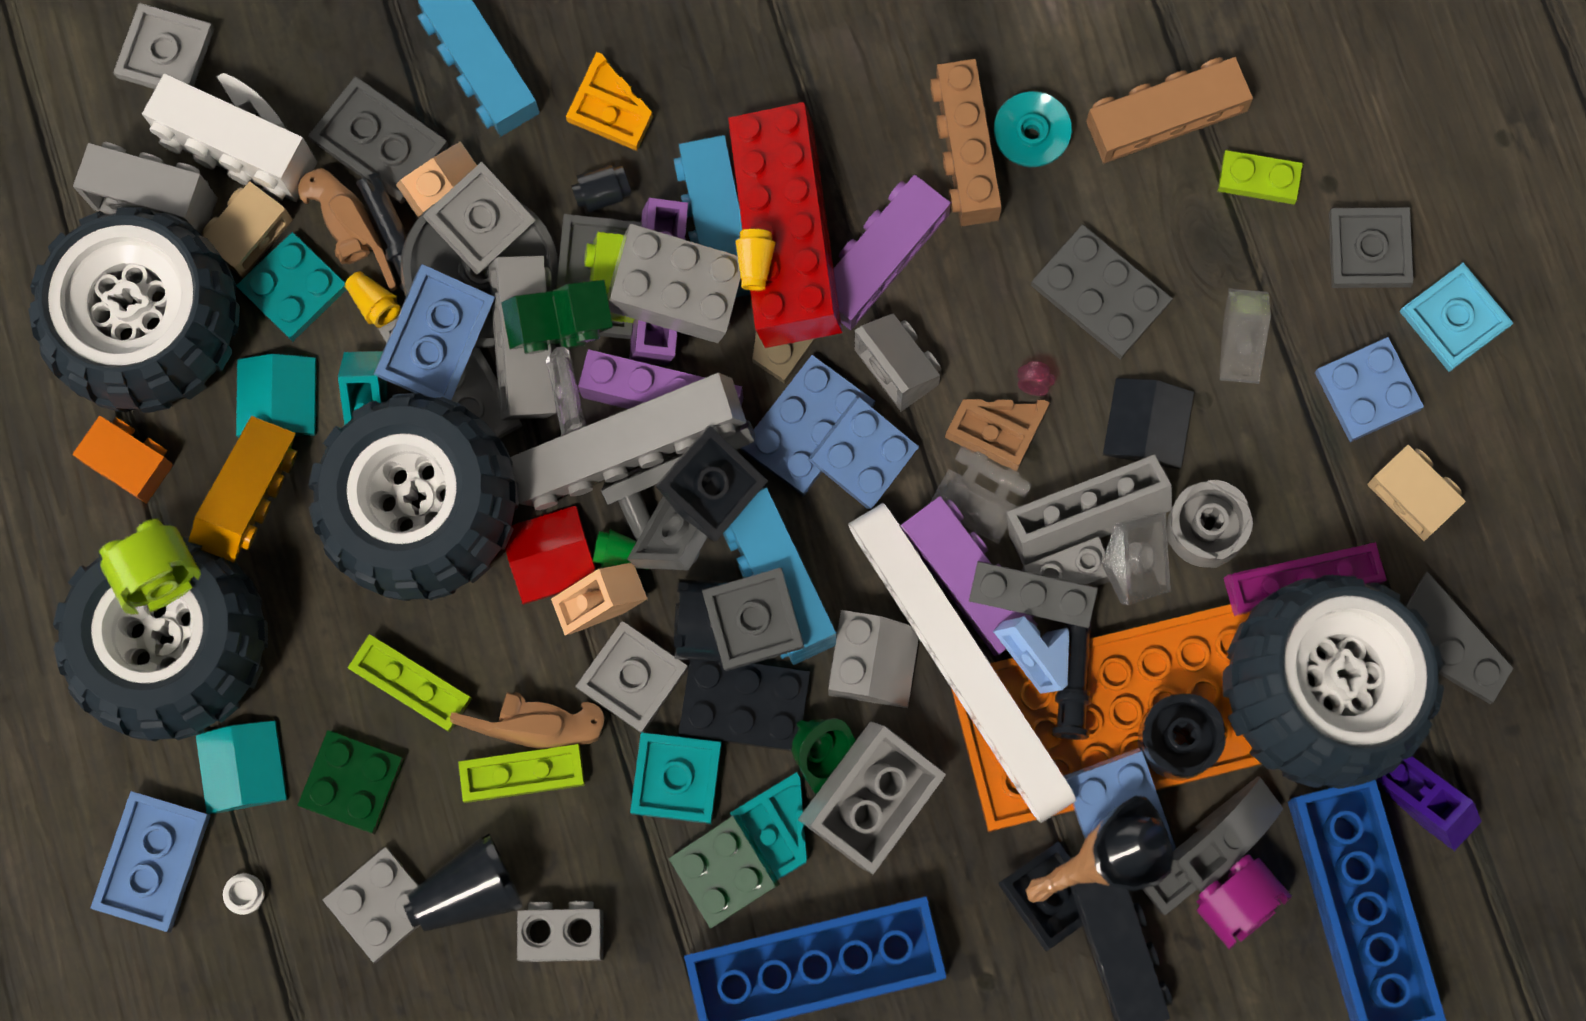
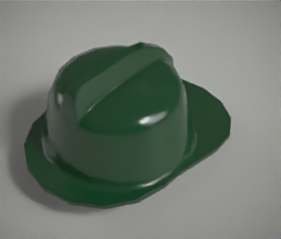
(820, 748)

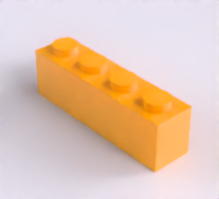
(242, 489)

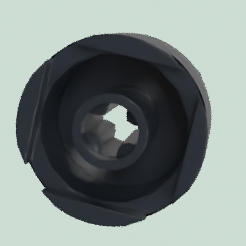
(692, 624)
(1204, 731)

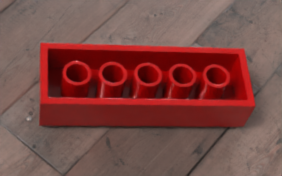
(784, 195)

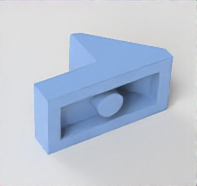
(1040, 658)

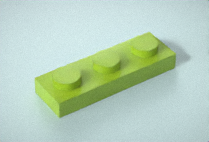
(408, 682)
(521, 773)

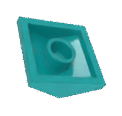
(277, 391)
(241, 767)

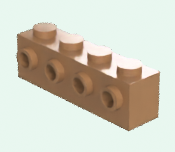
(1168, 109)
(967, 142)

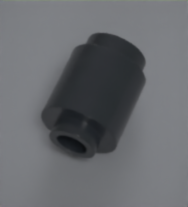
(601, 188)

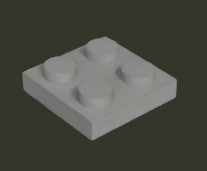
(161, 45)
(479, 218)
(632, 677)
(372, 904)

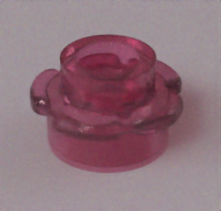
(1035, 378)

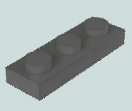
(1033, 594)

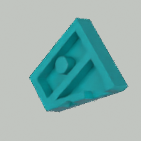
(775, 825)

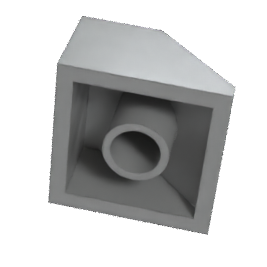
(896, 359)
(873, 659)

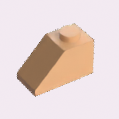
(436, 178)
(599, 597)

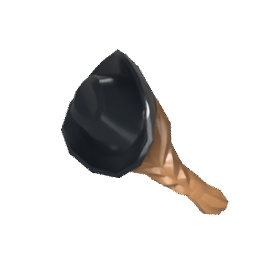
(1123, 851)

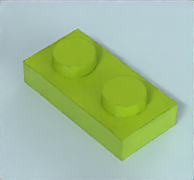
(1260, 177)

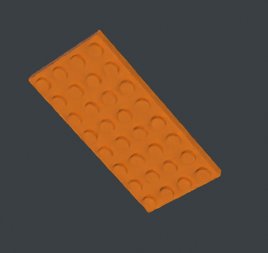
(1125, 679)

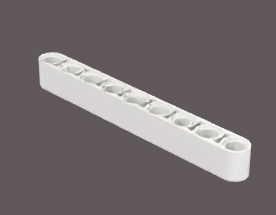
(962, 663)

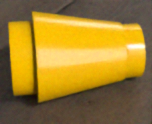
(754, 257)
(372, 299)

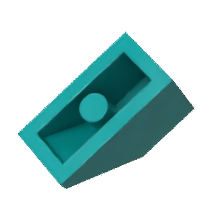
(358, 383)

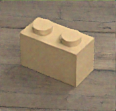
(247, 228)
(1417, 491)

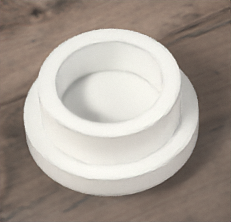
(243, 894)

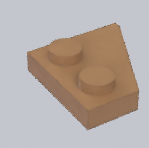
(997, 428)

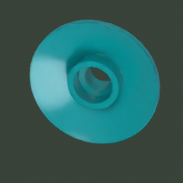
(1035, 112)

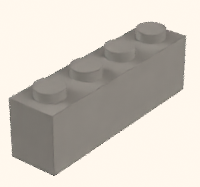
(522, 377)
(1089, 509)

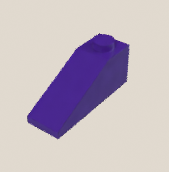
(1431, 802)

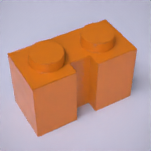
(124, 459)

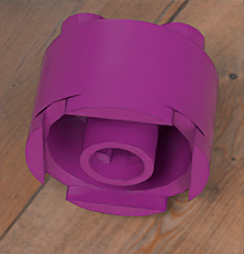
(1242, 901)

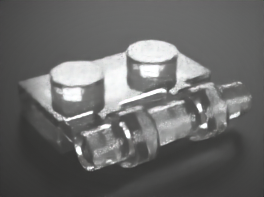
(982, 509)

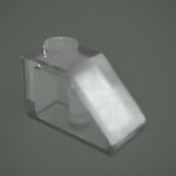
(1244, 335)

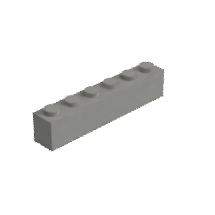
(626, 441)

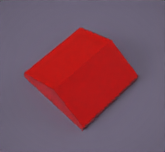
(549, 554)

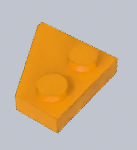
(609, 106)

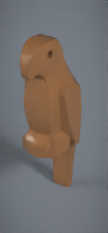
(345, 220)
(538, 724)

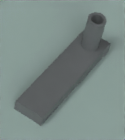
(628, 489)

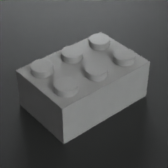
(117, 180)
(674, 283)
(872, 797)

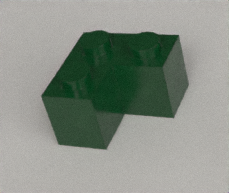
(562, 316)

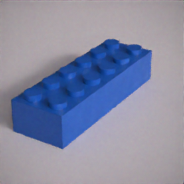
(1365, 905)
(818, 965)

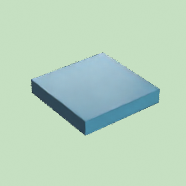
(1456, 317)

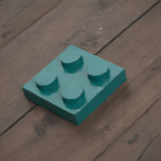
(292, 286)
(676, 778)

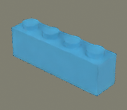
(481, 61)
(711, 195)

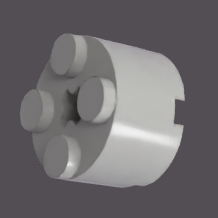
(1231, 525)

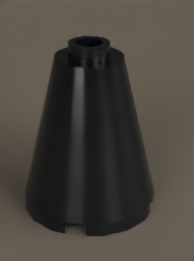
(464, 889)

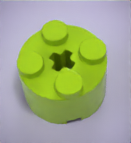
(149, 567)

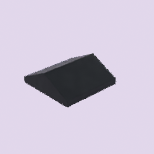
(1147, 421)
(710, 484)
(1048, 919)

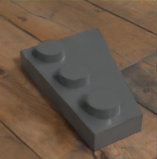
(1465, 651)

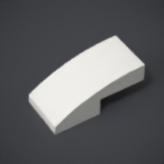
(248, 99)

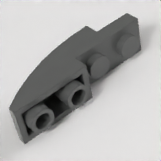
(1217, 844)

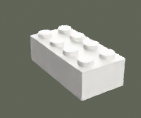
(228, 138)

